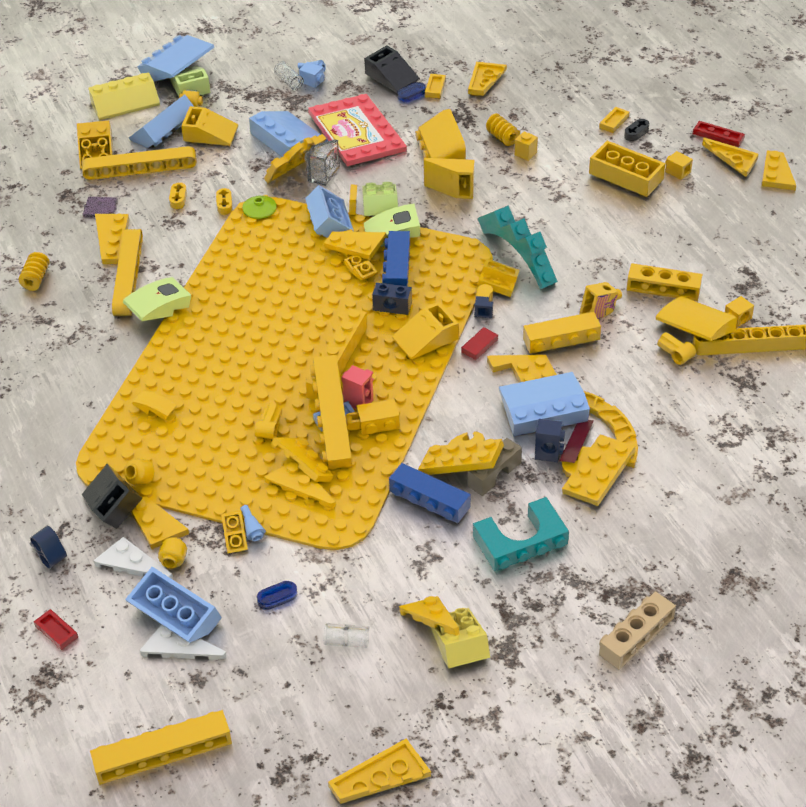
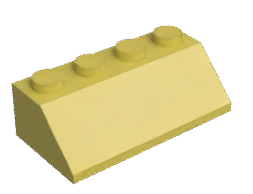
(124, 96)

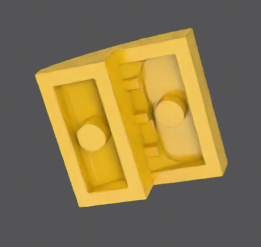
(499, 276)

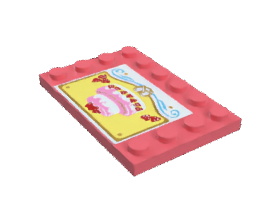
(359, 128)

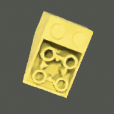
(466, 647)

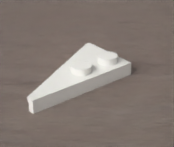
(128, 558)
(171, 645)

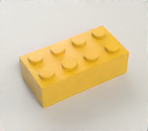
(627, 168)

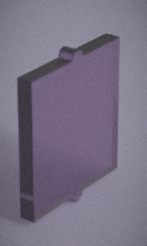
(99, 205)

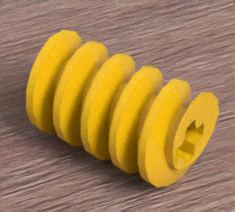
(502, 129)
(34, 271)

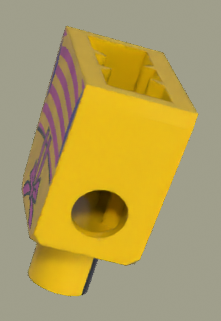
(600, 299)

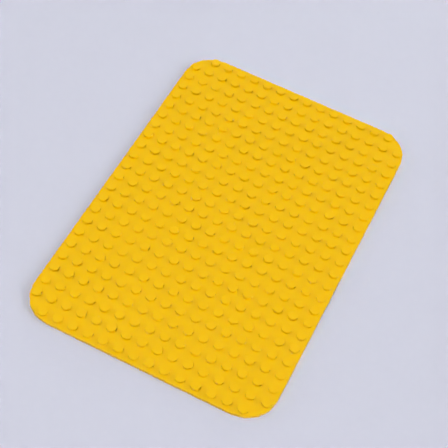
(254, 322)

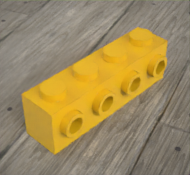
(561, 332)

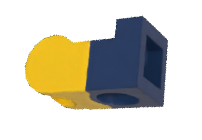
(484, 302)

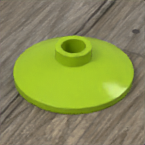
(259, 207)

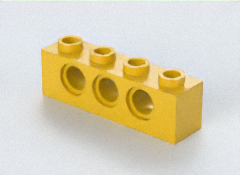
(664, 282)

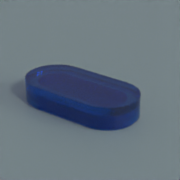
(411, 92)
(277, 595)

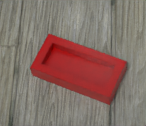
(479, 343)
(56, 629)

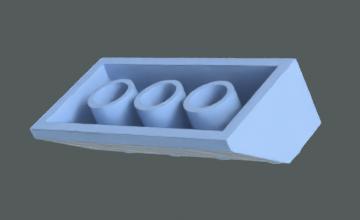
(162, 124)
(174, 606)

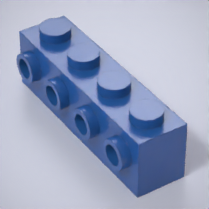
(397, 258)
(429, 493)

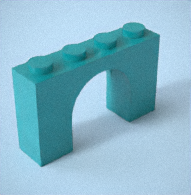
(504, 552)

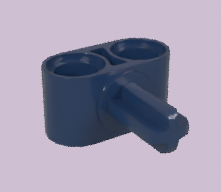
(48, 547)

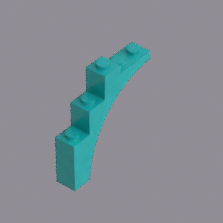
(528, 245)

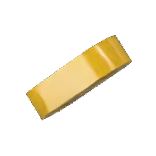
(180, 196)
(224, 201)

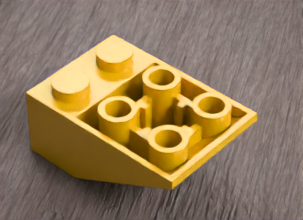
(207, 127)
(94, 140)
(450, 176)
(427, 331)

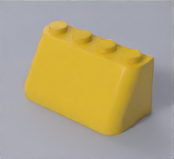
(441, 137)

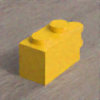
(374, 417)

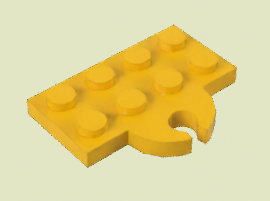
(291, 158)
(462, 455)
(596, 469)

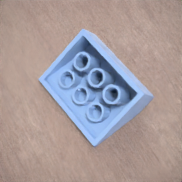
(174, 57)
(280, 130)
(544, 398)

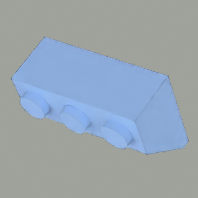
(327, 212)

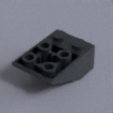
(389, 69)
(111, 497)

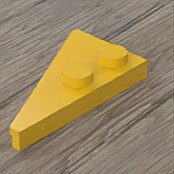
(737, 158)
(296, 481)
(431, 613)

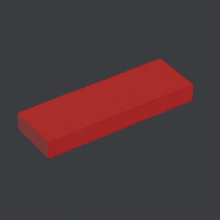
(718, 134)

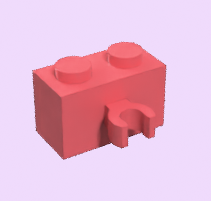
(357, 386)

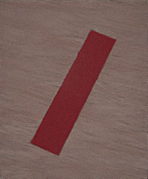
(576, 441)

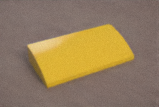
(697, 318)

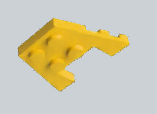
(524, 366)

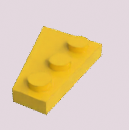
(484, 77)
(777, 172)
(356, 243)
(308, 459)
(156, 523)

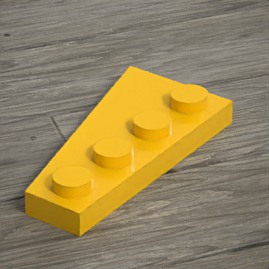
(110, 234)
(384, 771)

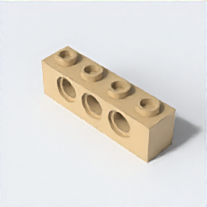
(636, 630)

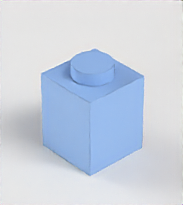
(312, 74)

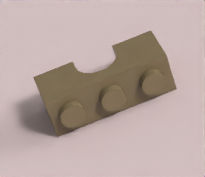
(485, 479)

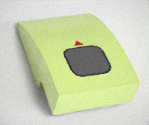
(395, 219)
(158, 299)

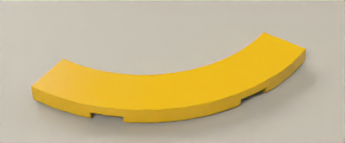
(615, 421)

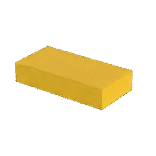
(435, 86)
(614, 119)
(353, 199)

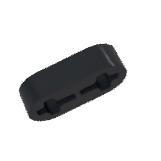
(636, 130)

